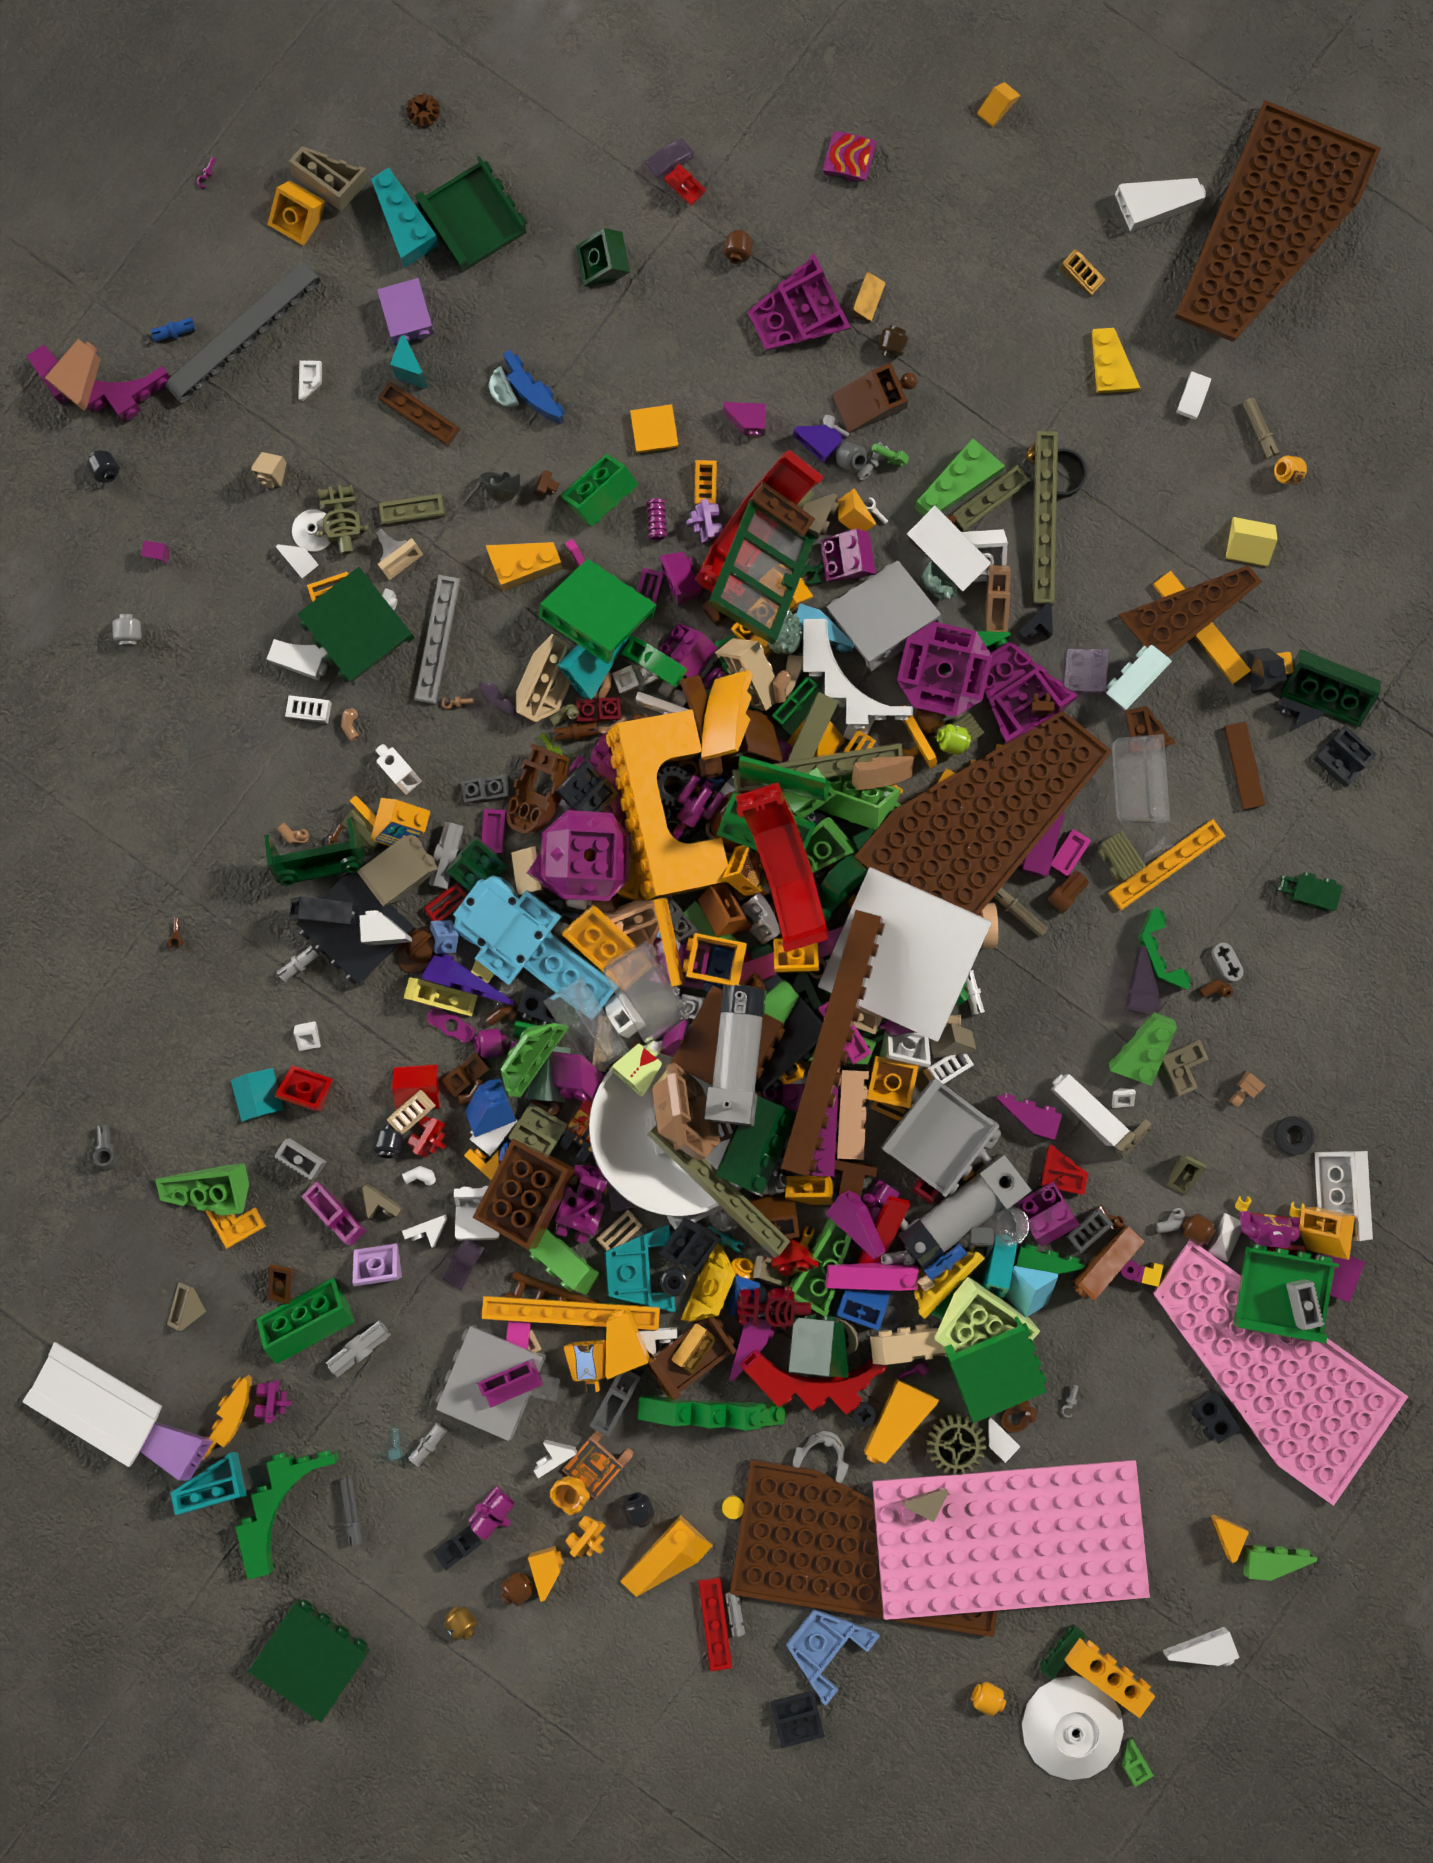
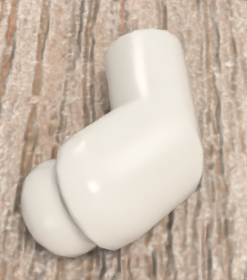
(421, 1173)

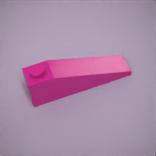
(872, 1276)

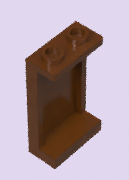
(674, 1378)

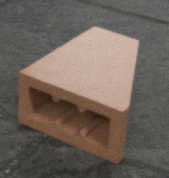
(76, 373)

